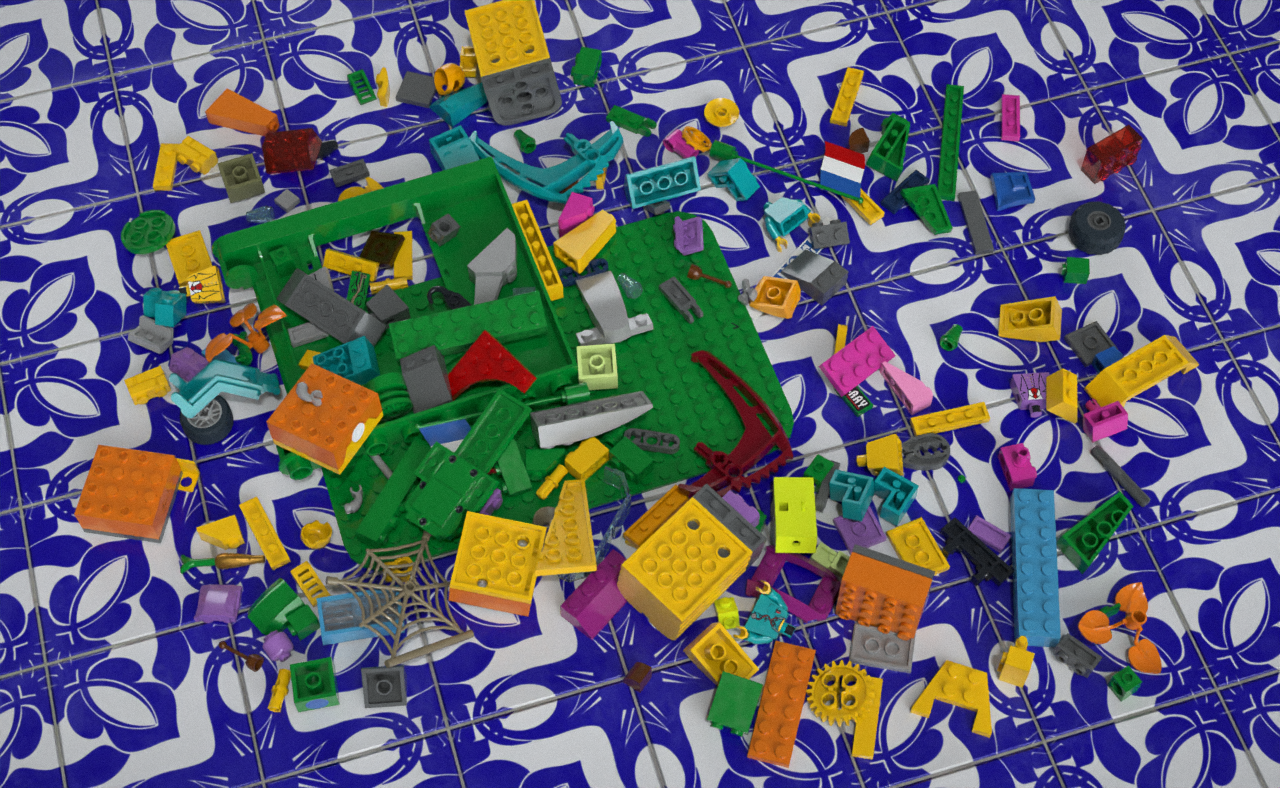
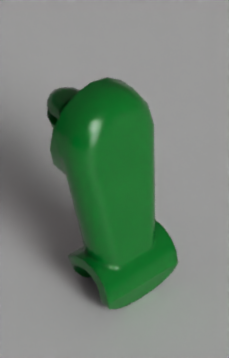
(245, 355)

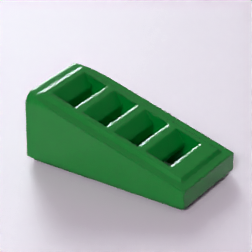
(356, 76)

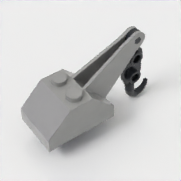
(488, 272)

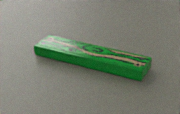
(358, 288)

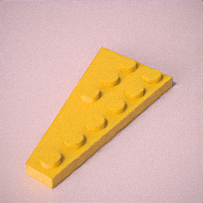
(569, 536)

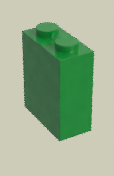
(735, 704)

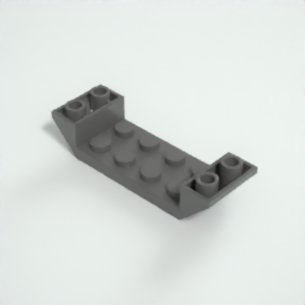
(329, 309)

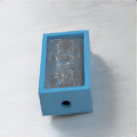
(342, 615)

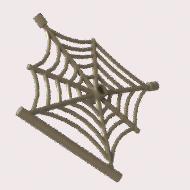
(405, 592)

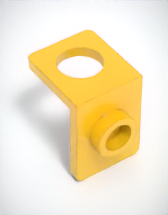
(189, 470)

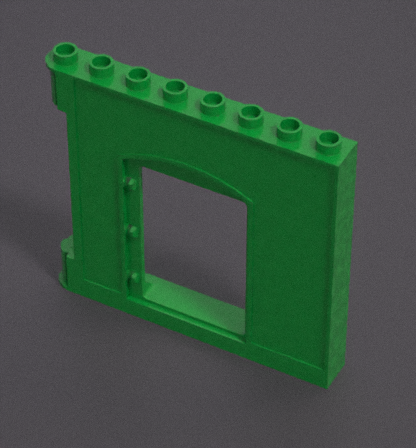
(482, 209)

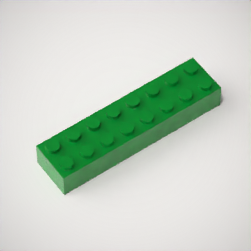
(459, 328)

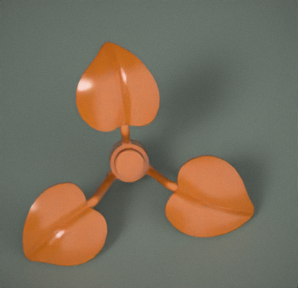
(256, 339)
(1096, 628)

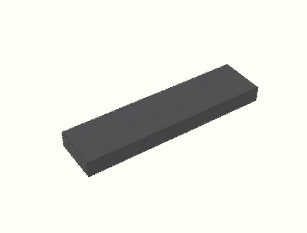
(975, 222)

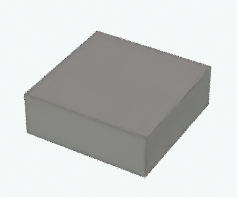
(287, 200)

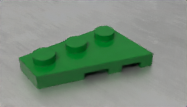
(929, 207)

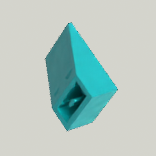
(452, 148)
(351, 360)

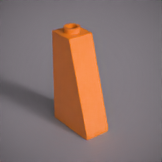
(241, 114)

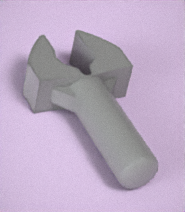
(747, 292)

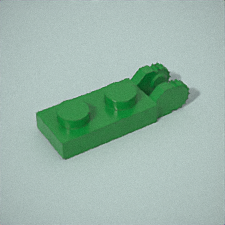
(631, 121)

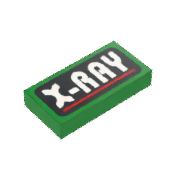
(857, 401)

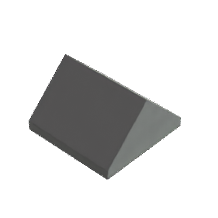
(384, 686)

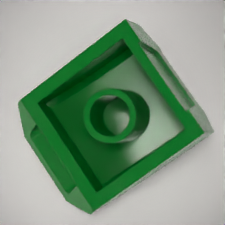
(273, 607)

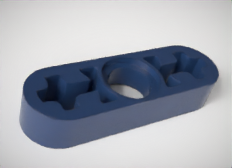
(592, 264)

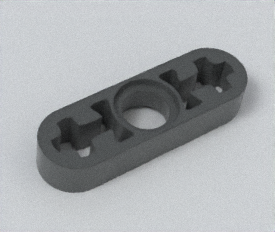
(666, 437)
(824, 490)

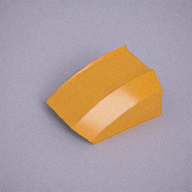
(776, 296)

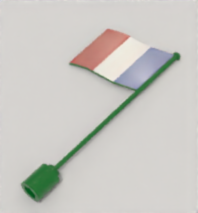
(839, 172)
(454, 430)

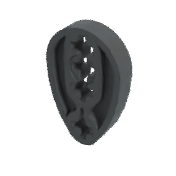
(924, 442)

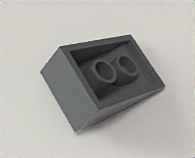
(816, 275)
(426, 379)

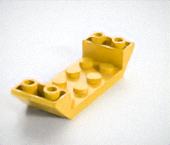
(1140, 371)

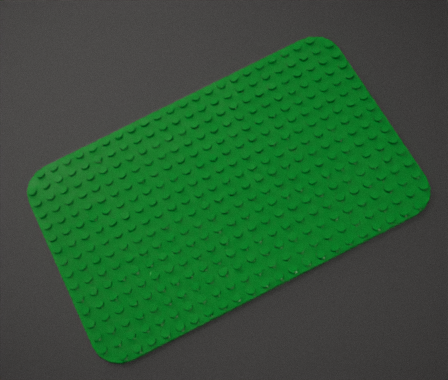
(655, 362)

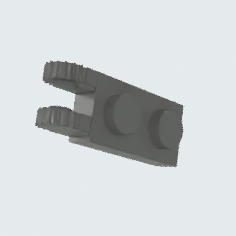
(680, 299)

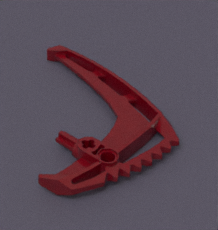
(754, 443)

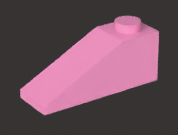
(909, 389)

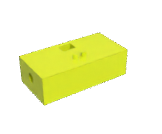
(794, 515)

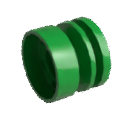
(392, 395)

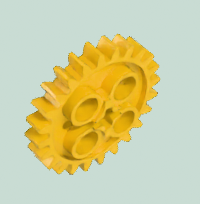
(821, 693)

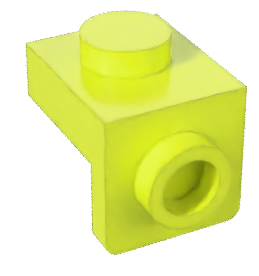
(727, 612)

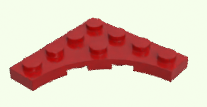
(488, 362)

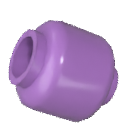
(278, 646)

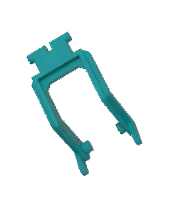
(219, 377)

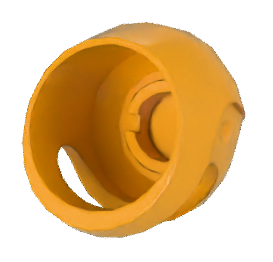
(449, 75)

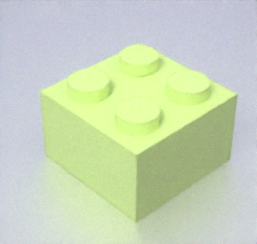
(597, 366)

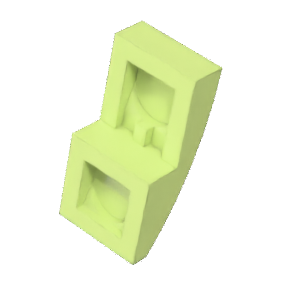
(830, 559)

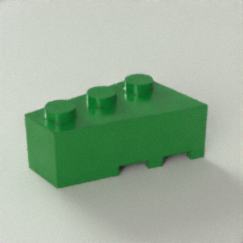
(890, 150)

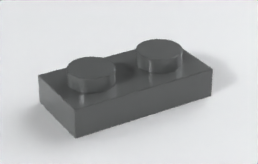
(349, 173)

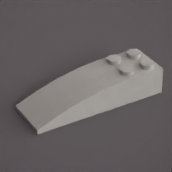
(586, 419)

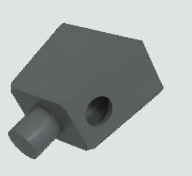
(387, 307)

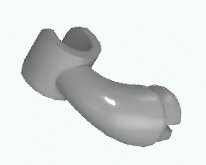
(303, 394)
(354, 505)

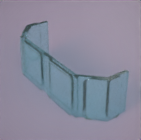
(617, 479)

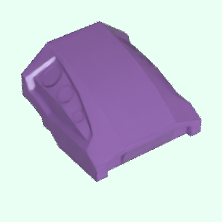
(218, 603)

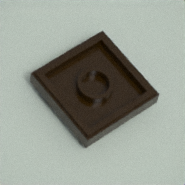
(382, 248)

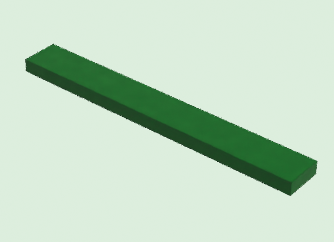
(950, 142)

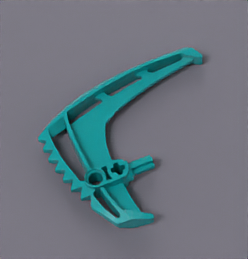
(587, 158)

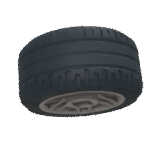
(209, 424)

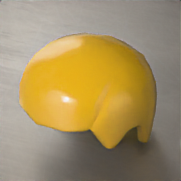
(316, 535)

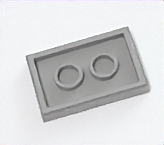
(880, 649)

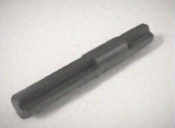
(1120, 475)

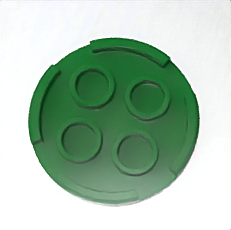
(148, 232)

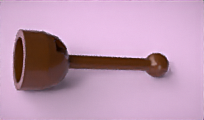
(695, 273)
(253, 661)

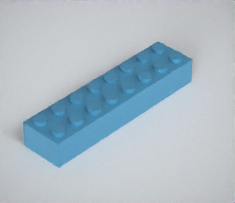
(1035, 567)

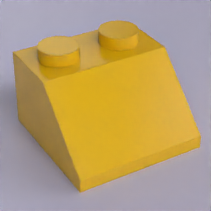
(1062, 394)

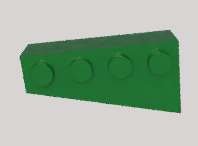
(1090, 535)

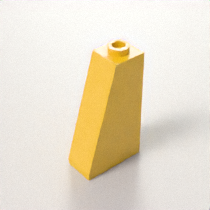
(585, 241)

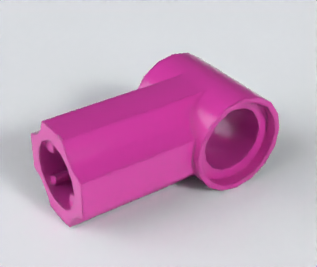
(676, 143)

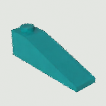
(459, 104)

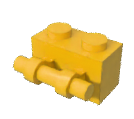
(1016, 663)

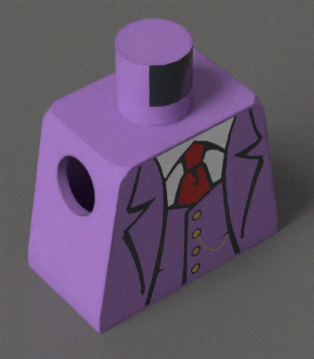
(1030, 391)

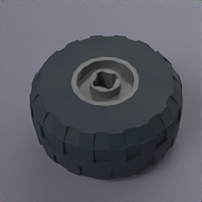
(1096, 228)

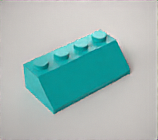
(662, 182)

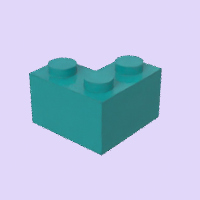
(735, 177)
(165, 306)
(853, 491)
(898, 495)

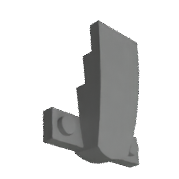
(607, 312)

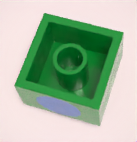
(314, 684)

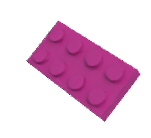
(857, 361)

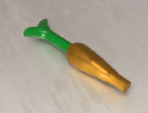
(221, 561)

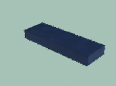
(894, 200)

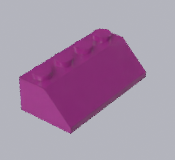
(596, 598)

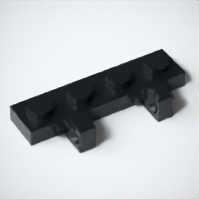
(986, 561)

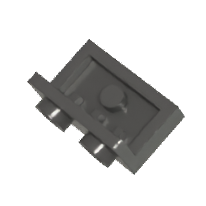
(829, 235)
(1076, 655)

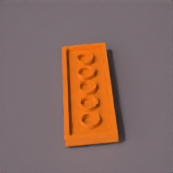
(781, 704)

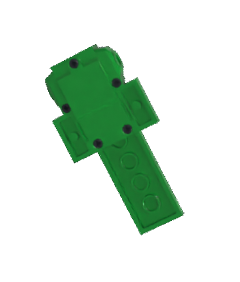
(459, 479)

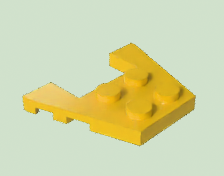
(962, 688)

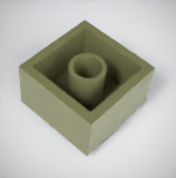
(241, 178)

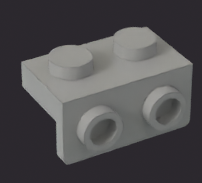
(151, 336)

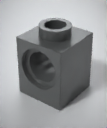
(449, 227)

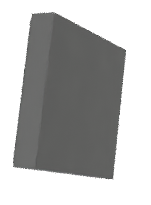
(416, 89)
(1088, 342)

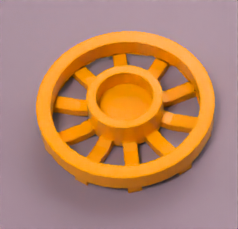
(696, 139)

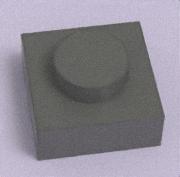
(659, 207)

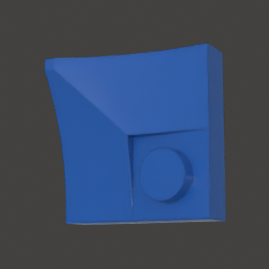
(1011, 189)

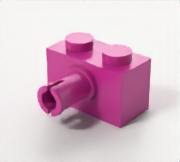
(1104, 420)
(1017, 466)

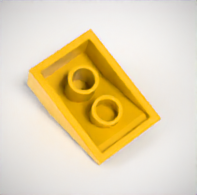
(1031, 320)
(718, 652)

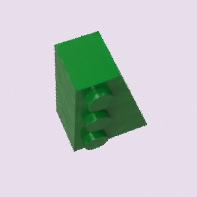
(512, 471)

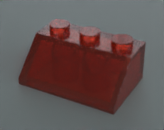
(290, 150)

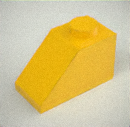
(222, 533)

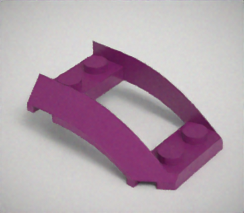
(823, 598)

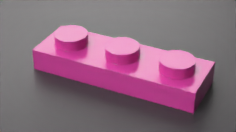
(1010, 117)

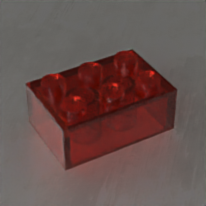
(1111, 154)

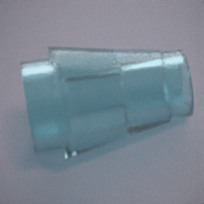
(261, 215)
(630, 286)

